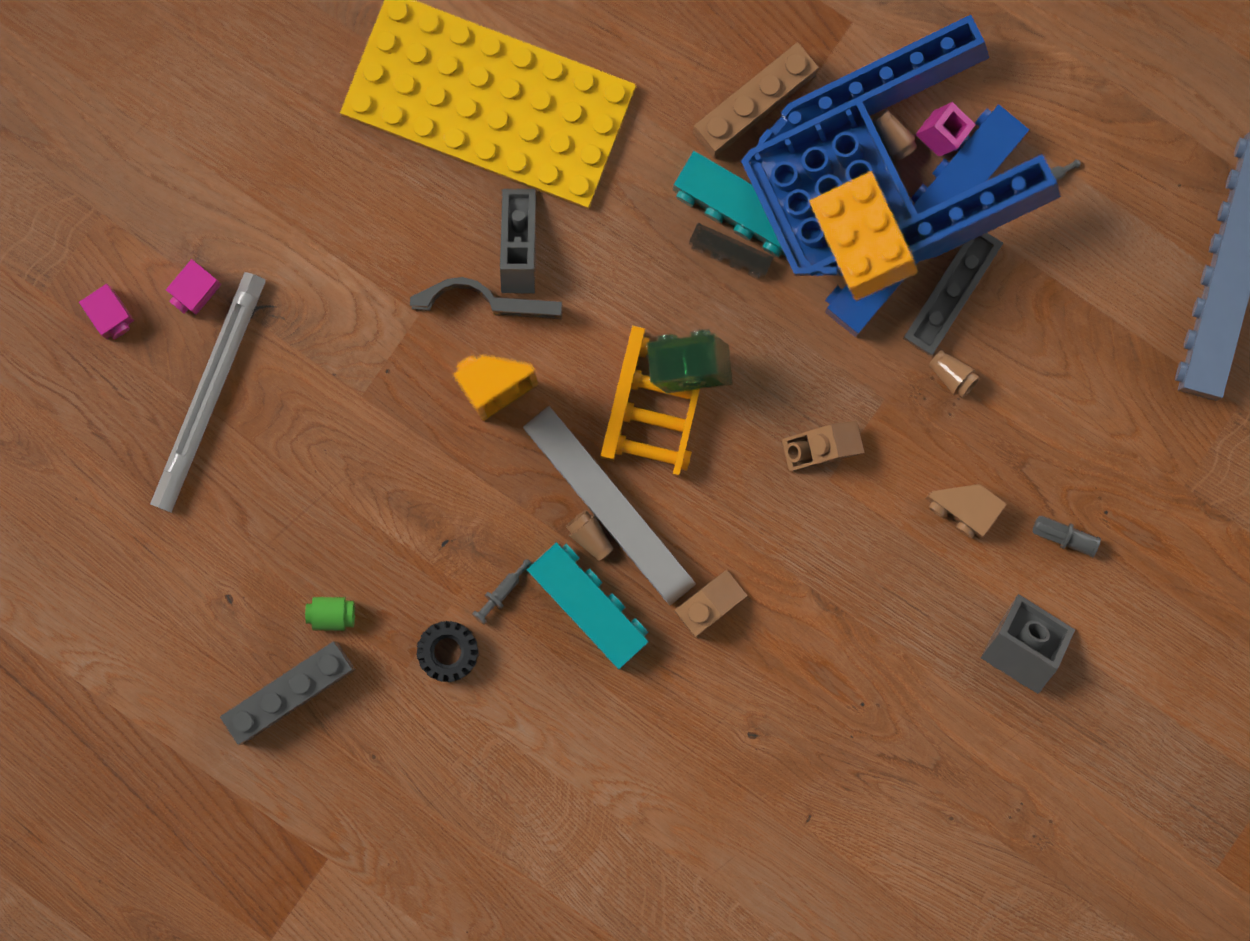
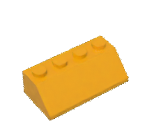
(493, 382)

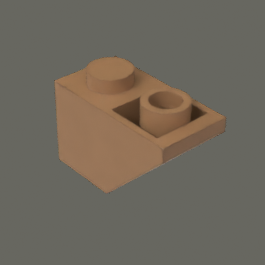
(823, 445)
(970, 506)

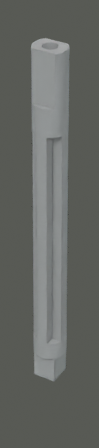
(208, 392)

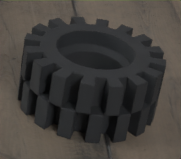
(467, 658)

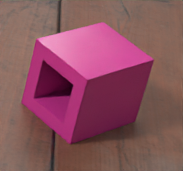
(945, 129)
(192, 288)
(107, 312)

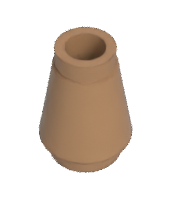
(894, 136)
(954, 374)
(589, 535)

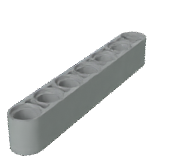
(609, 505)

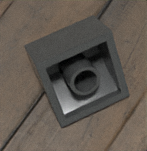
(1028, 644)

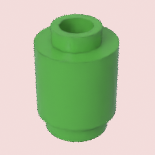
(330, 613)

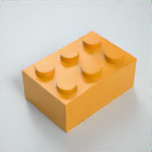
(863, 236)

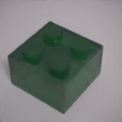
(689, 362)

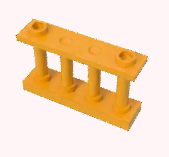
(625, 411)

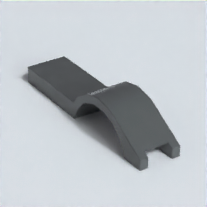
(500, 306)

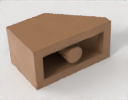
(710, 603)

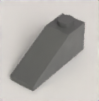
(518, 241)

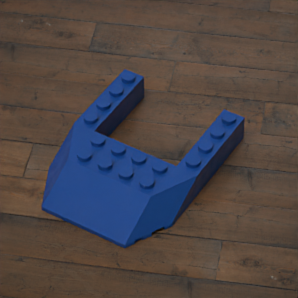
(832, 141)

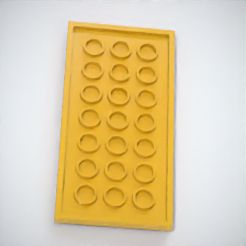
(488, 100)

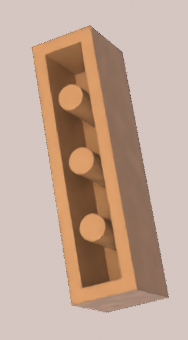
(755, 100)

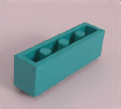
(726, 199)
(587, 605)

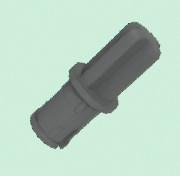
(1066, 535)

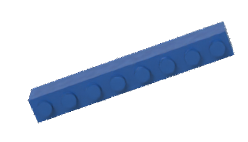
(972, 165)

